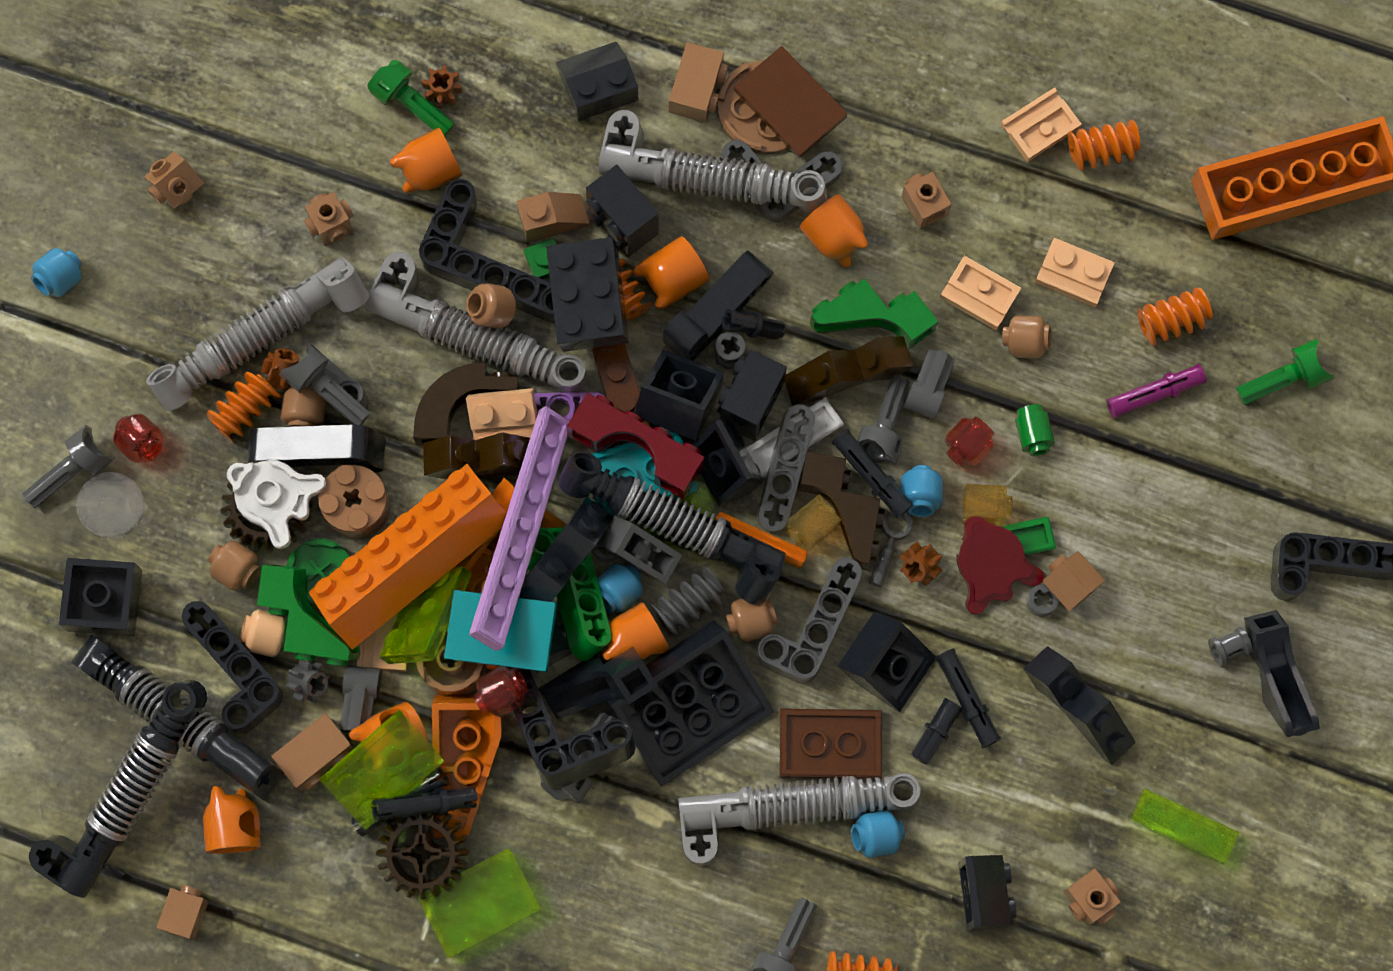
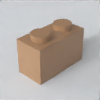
(696, 82)
(312, 753)

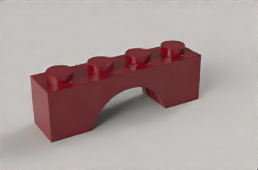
(600, 424)

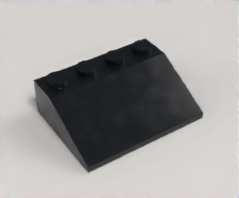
(699, 703)

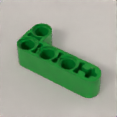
(579, 603)

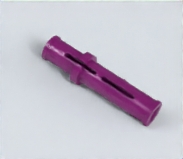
(1191, 378)

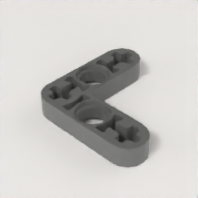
(814, 164)

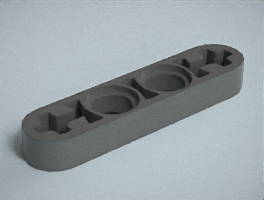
(790, 469)

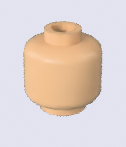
(264, 633)

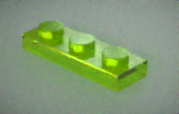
(1184, 826)

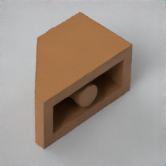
(551, 214)

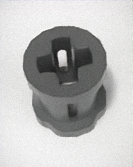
(724, 342)
(1230, 646)

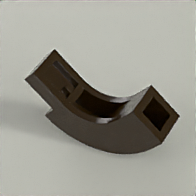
(450, 393)

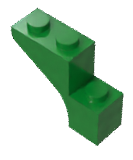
(862, 308)
(307, 630)

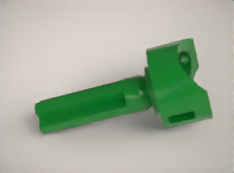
(392, 83)
(1304, 367)

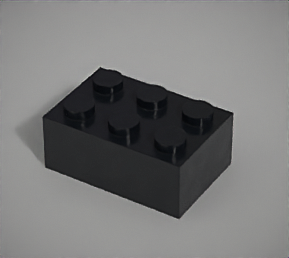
(587, 294)

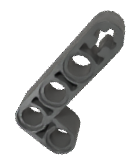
(818, 619)

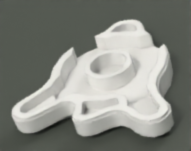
(272, 495)

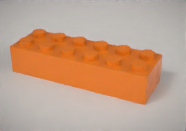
(1295, 178)
(408, 556)

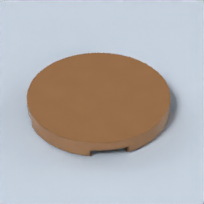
(741, 121)

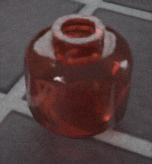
(138, 438)
(969, 441)
(500, 691)

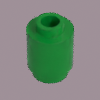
(1034, 430)

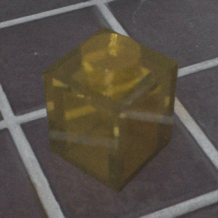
(988, 502)
(812, 523)

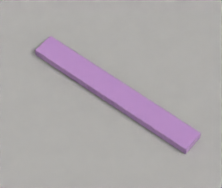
(520, 530)

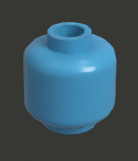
(56, 272)
(923, 489)
(619, 587)
(877, 834)

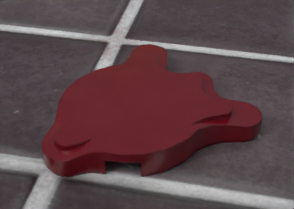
(991, 562)

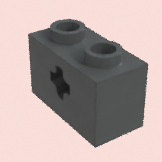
(639, 549)

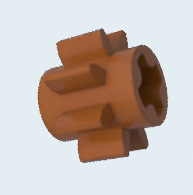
(445, 78)
(275, 363)
(921, 563)

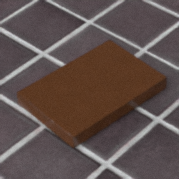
(790, 102)
(830, 743)

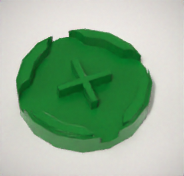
(319, 558)

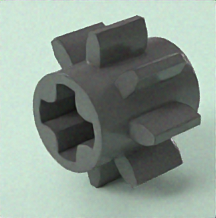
(307, 681)

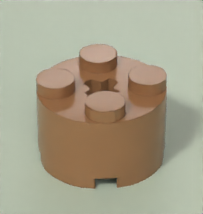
(360, 520)
(450, 681)

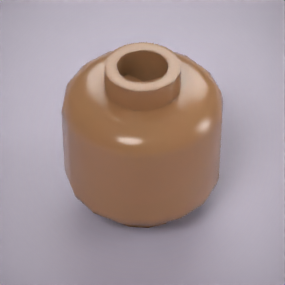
(491, 305)
(1027, 337)
(303, 408)
(234, 566)
(751, 620)

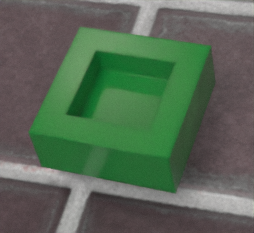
(537, 258)

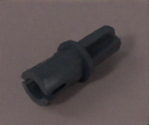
(753, 324)
(936, 731)

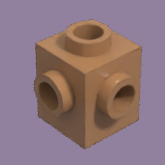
(172, 180)
(328, 218)
(1080, 898)

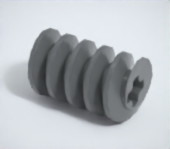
(689, 602)

